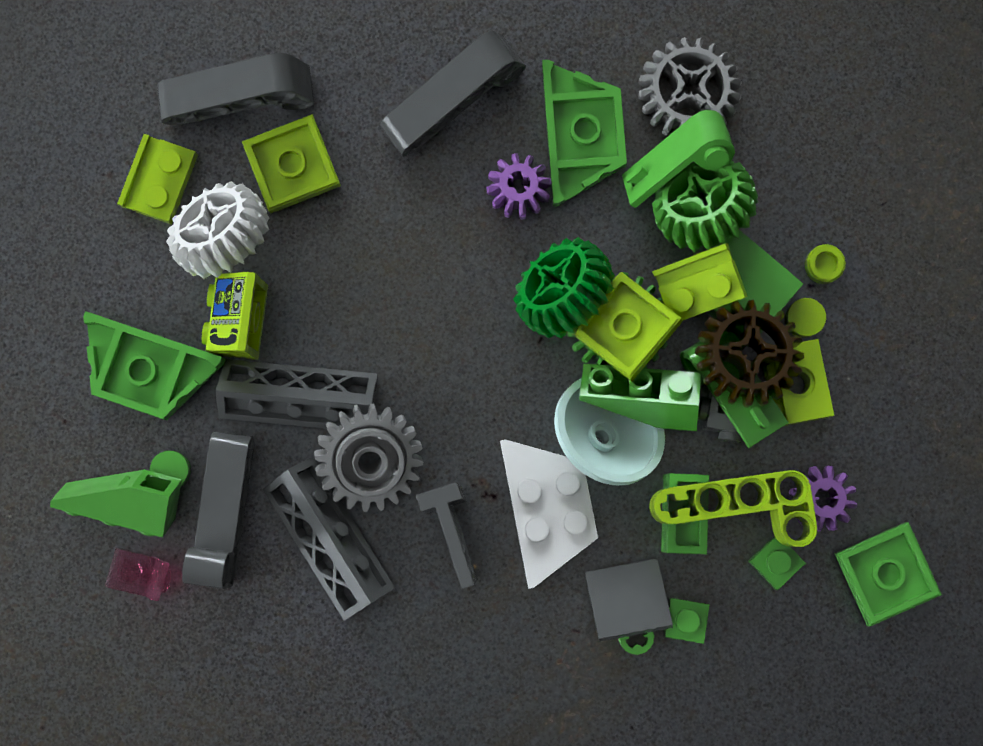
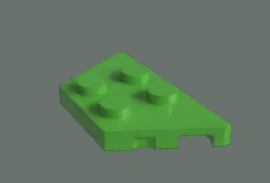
(582, 131)
(144, 368)

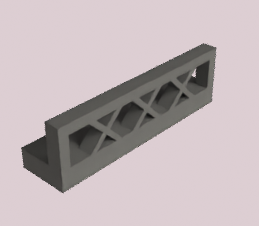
(294, 401)
(333, 534)

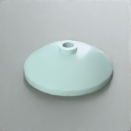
(628, 446)

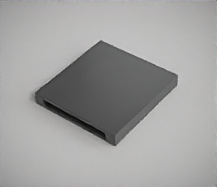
(628, 600)

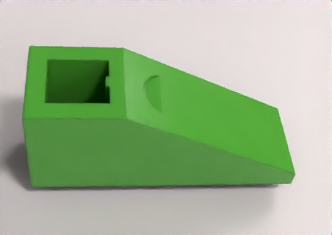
(654, 397)
(129, 500)

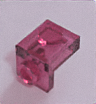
(138, 574)

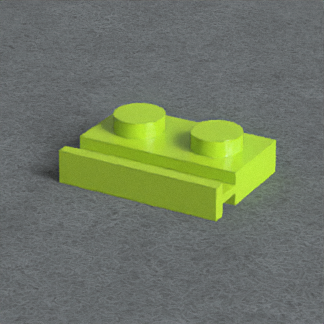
(157, 179)
(700, 282)

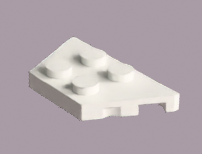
(549, 508)

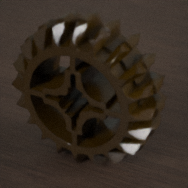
(766, 353)

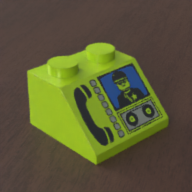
(235, 315)

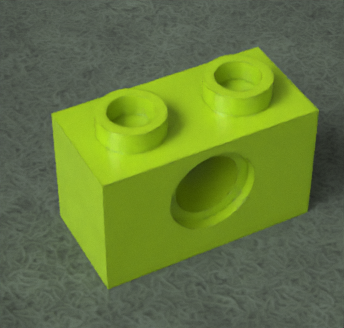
(815, 399)

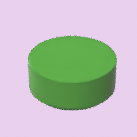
(172, 464)

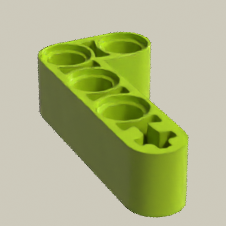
(730, 503)

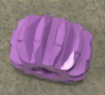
(528, 177)
(837, 497)

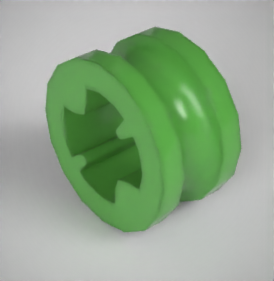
(636, 648)

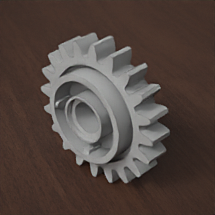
(363, 435)

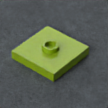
(291, 163)
(628, 327)

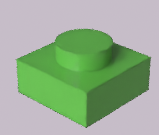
(776, 563)
(688, 620)

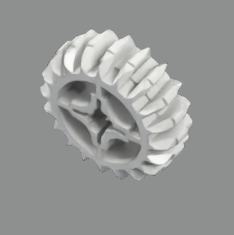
(217, 230)

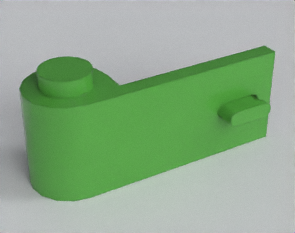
(699, 139)
(745, 420)

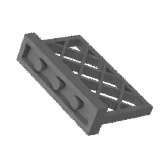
(443, 501)

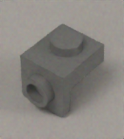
(716, 421)

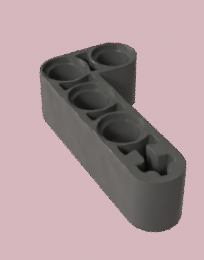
(235, 88)
(452, 90)
(221, 512)

